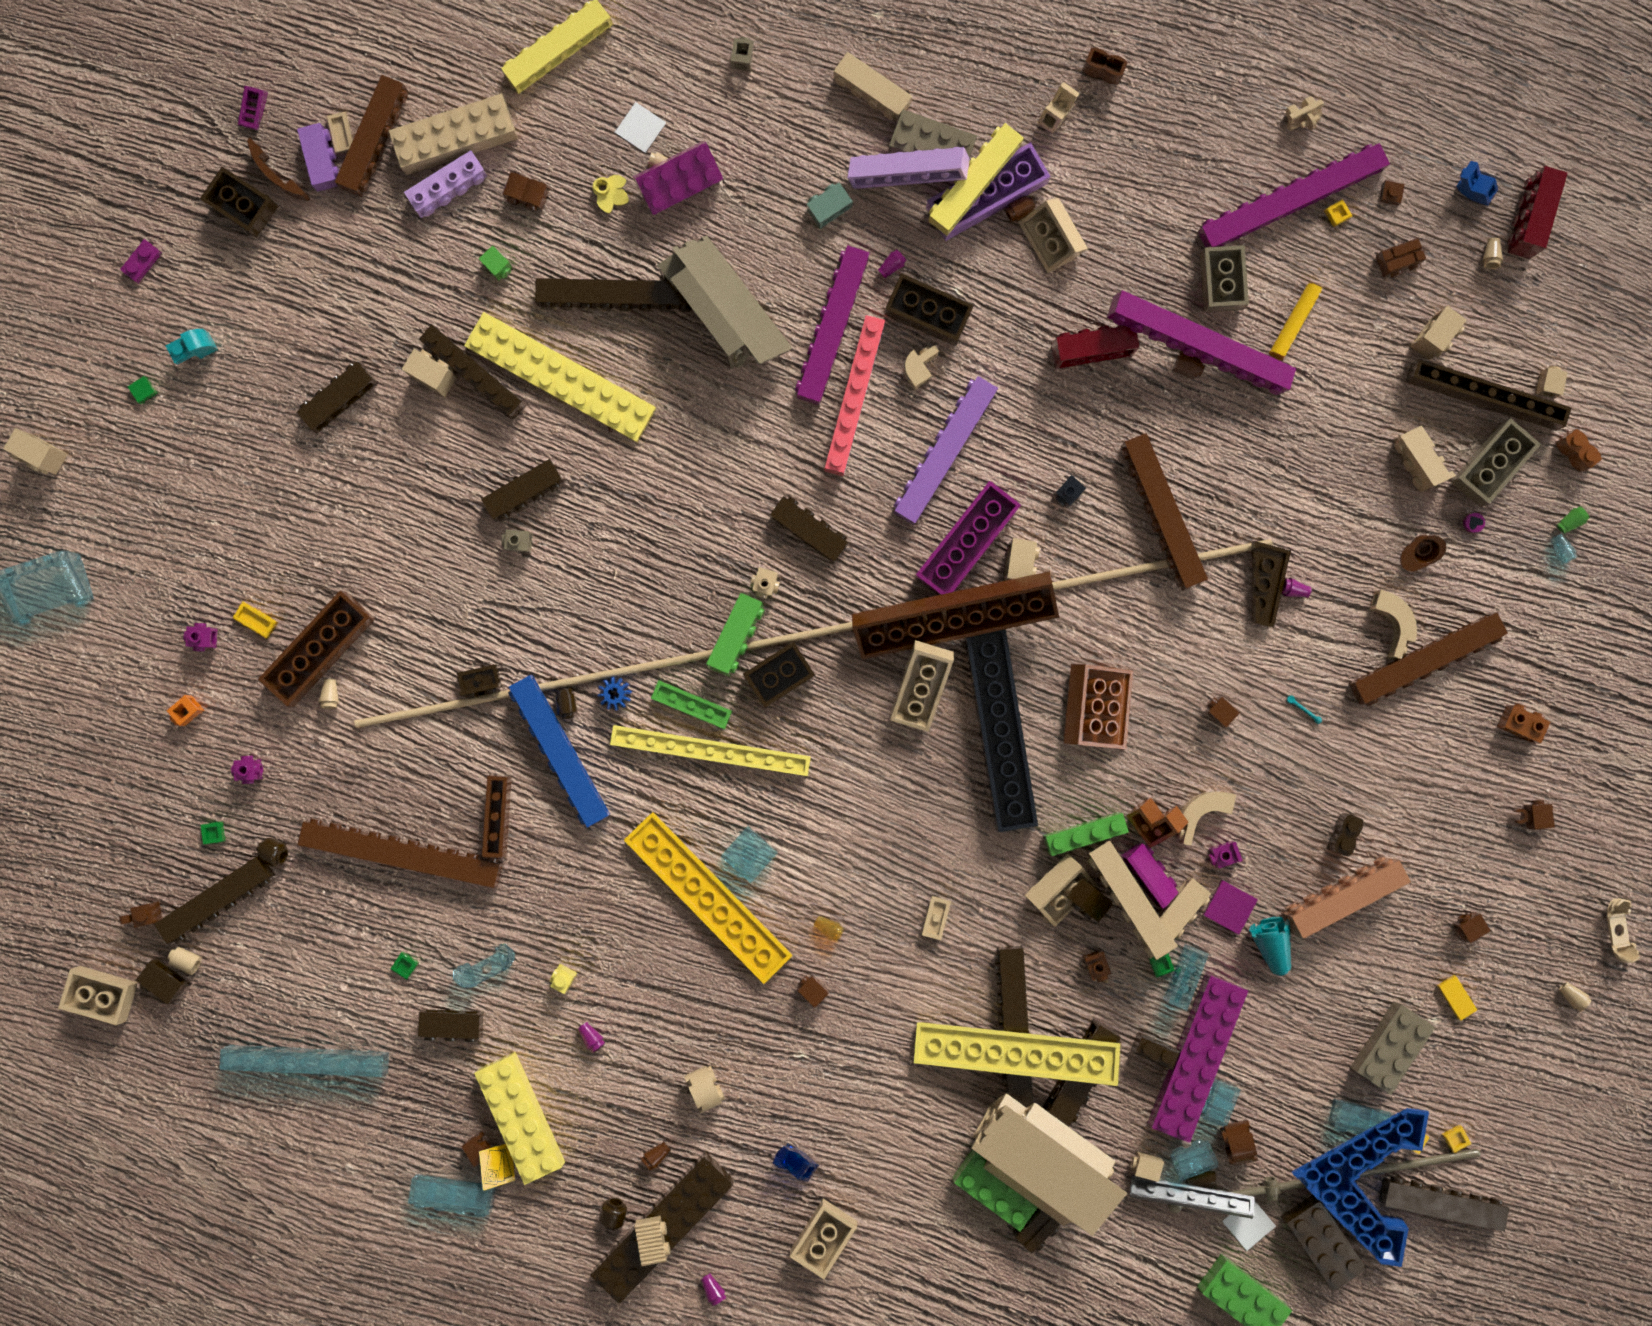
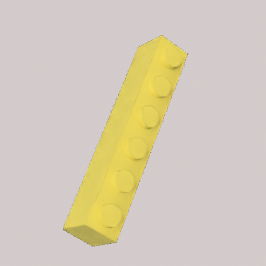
(556, 46)
(980, 174)

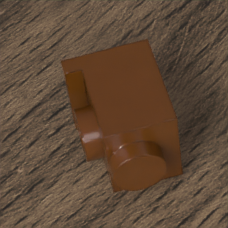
(1092, 960)
(473, 1146)

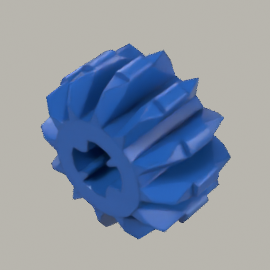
(621, 691)

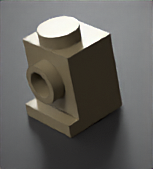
(739, 61)

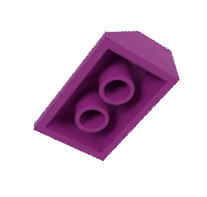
(1150, 874)

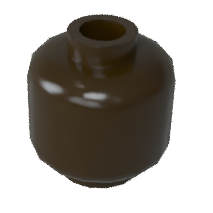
(272, 852)
(613, 1213)

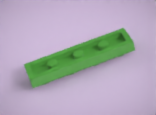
(691, 704)

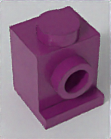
(1216, 854)

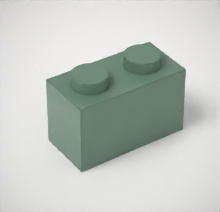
(829, 204)

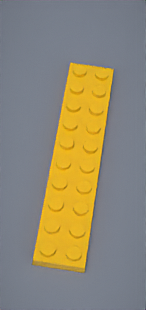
(708, 897)

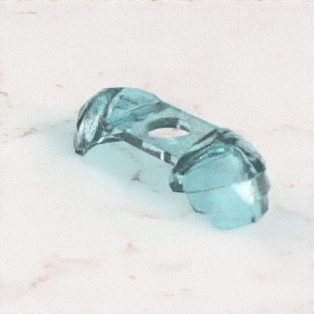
(470, 976)

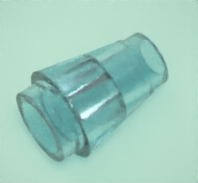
(1564, 550)

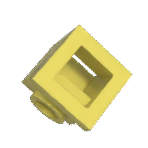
(562, 978)

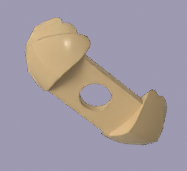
(1620, 945)

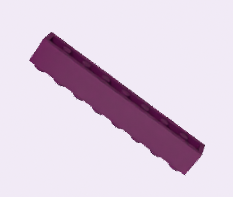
(833, 325)

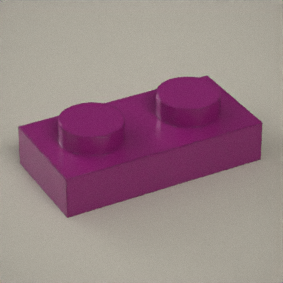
(141, 261)

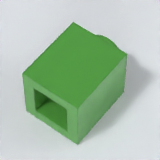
(496, 263)

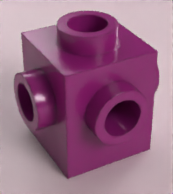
(200, 637)
(247, 769)

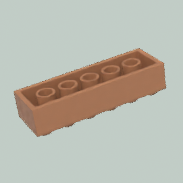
(1346, 896)

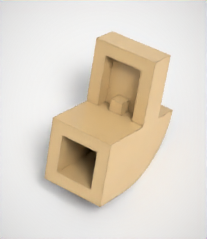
(1058, 108)
(915, 368)

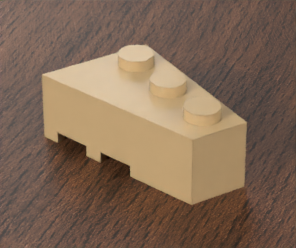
(1421, 459)

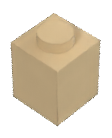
(1551, 382)
(1147, 1166)

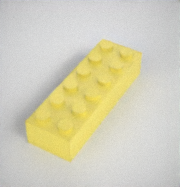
(519, 1118)

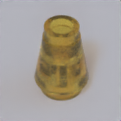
(830, 928)

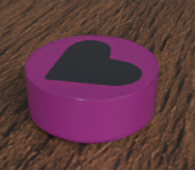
(1474, 523)

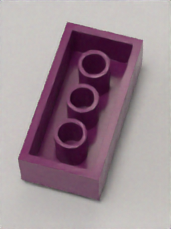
(678, 177)

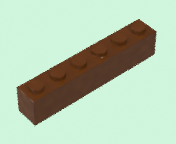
(371, 136)

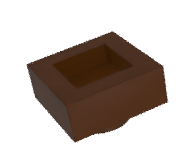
(1392, 192)

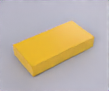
(255, 620)
(1457, 997)

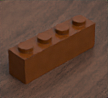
(496, 816)

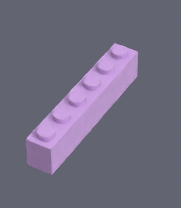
(908, 168)

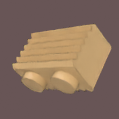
(651, 1240)

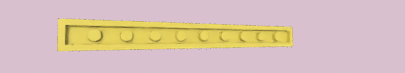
(710, 750)

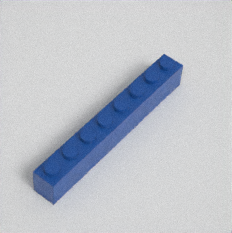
(558, 750)

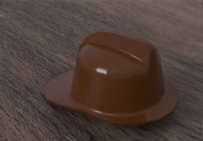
(1422, 552)

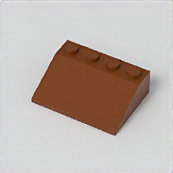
(1098, 706)

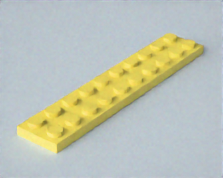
(560, 377)
(1017, 1053)

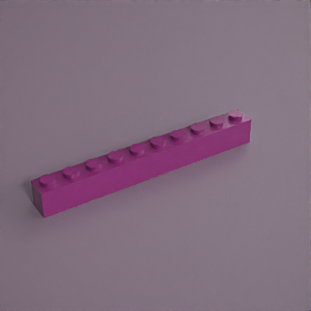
(1294, 197)
(1201, 343)

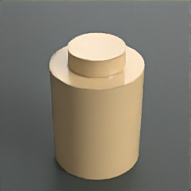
(184, 960)

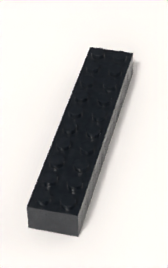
(1001, 731)

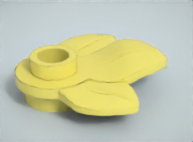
(612, 194)

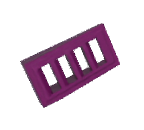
(246, 99)

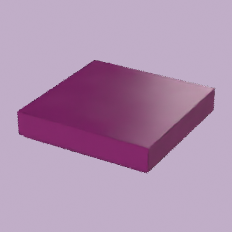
(1230, 907)

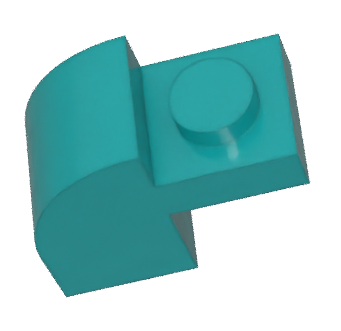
(192, 343)

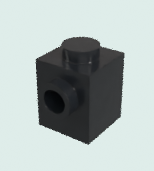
(1068, 492)

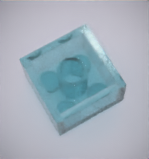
(749, 854)

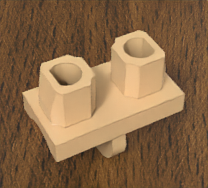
(1306, 116)

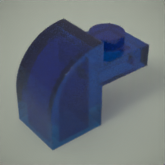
(796, 1162)

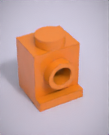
(177, 710)

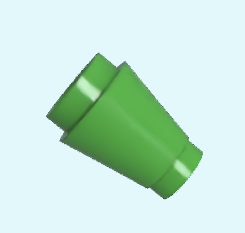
(1574, 519)

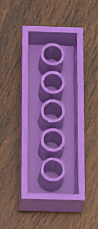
(1019, 177)

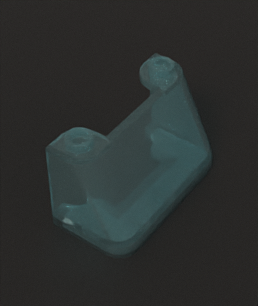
(44, 585)

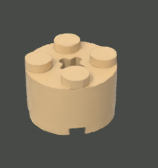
(703, 1089)

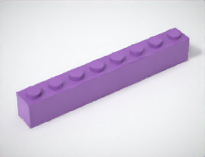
(945, 451)

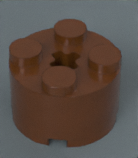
(1240, 1143)

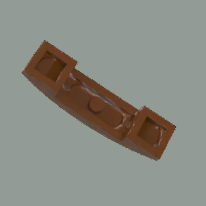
(260, 158)

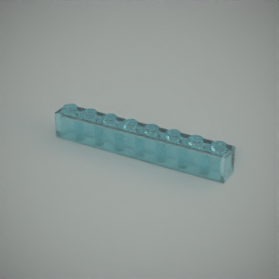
(304, 1060)

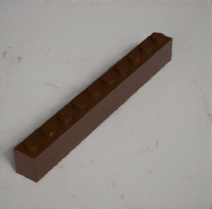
(399, 853)

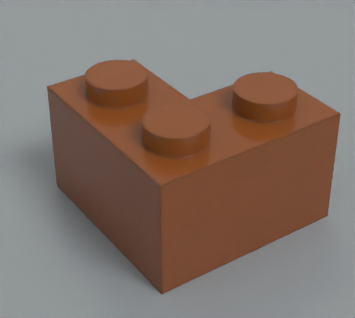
(1154, 824)

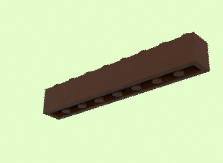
(1164, 512)
(1428, 658)

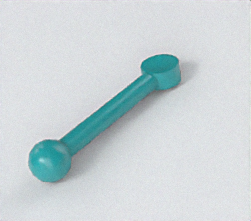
(1291, 699)

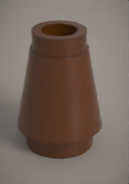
(655, 1156)

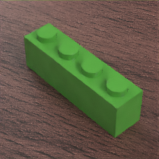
(735, 635)
(1085, 833)

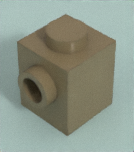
(517, 541)

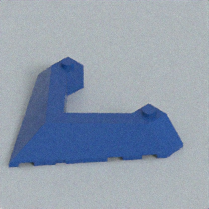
(1334, 1175)

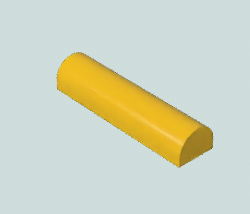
(1295, 321)

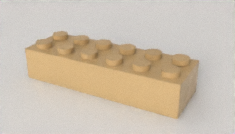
(453, 134)
(1132, 900)

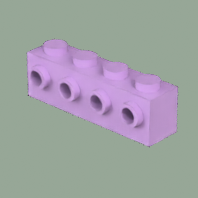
(446, 184)

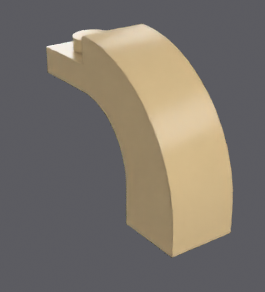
(1401, 618)
(1201, 805)

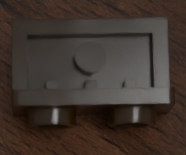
(479, 680)

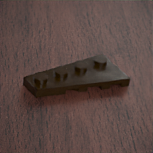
(1268, 578)

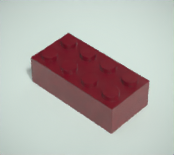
(1537, 212)
(1094, 346)

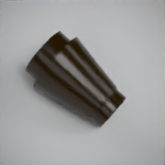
(1204, 1180)

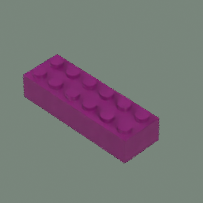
(967, 540)

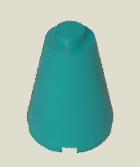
(1274, 943)

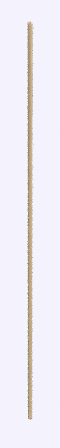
(757, 644)

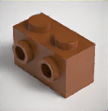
(1524, 724)

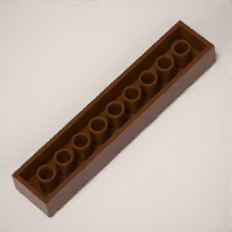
(955, 615)

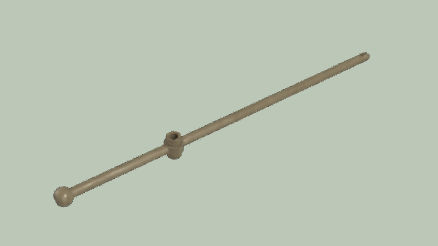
(1272, 1188)

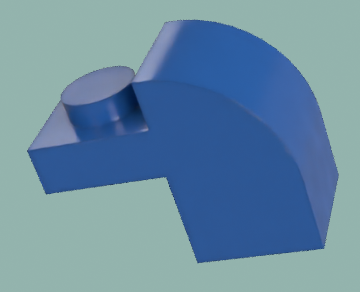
(1476, 185)

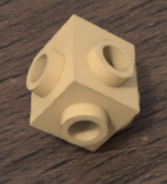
(762, 576)

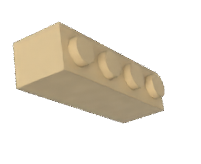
(872, 87)
(1183, 907)

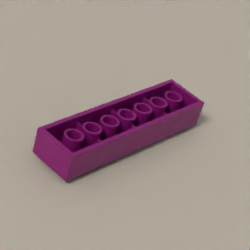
(1199, 1057)

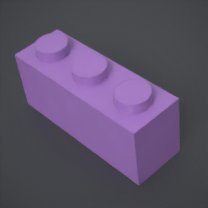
(318, 156)

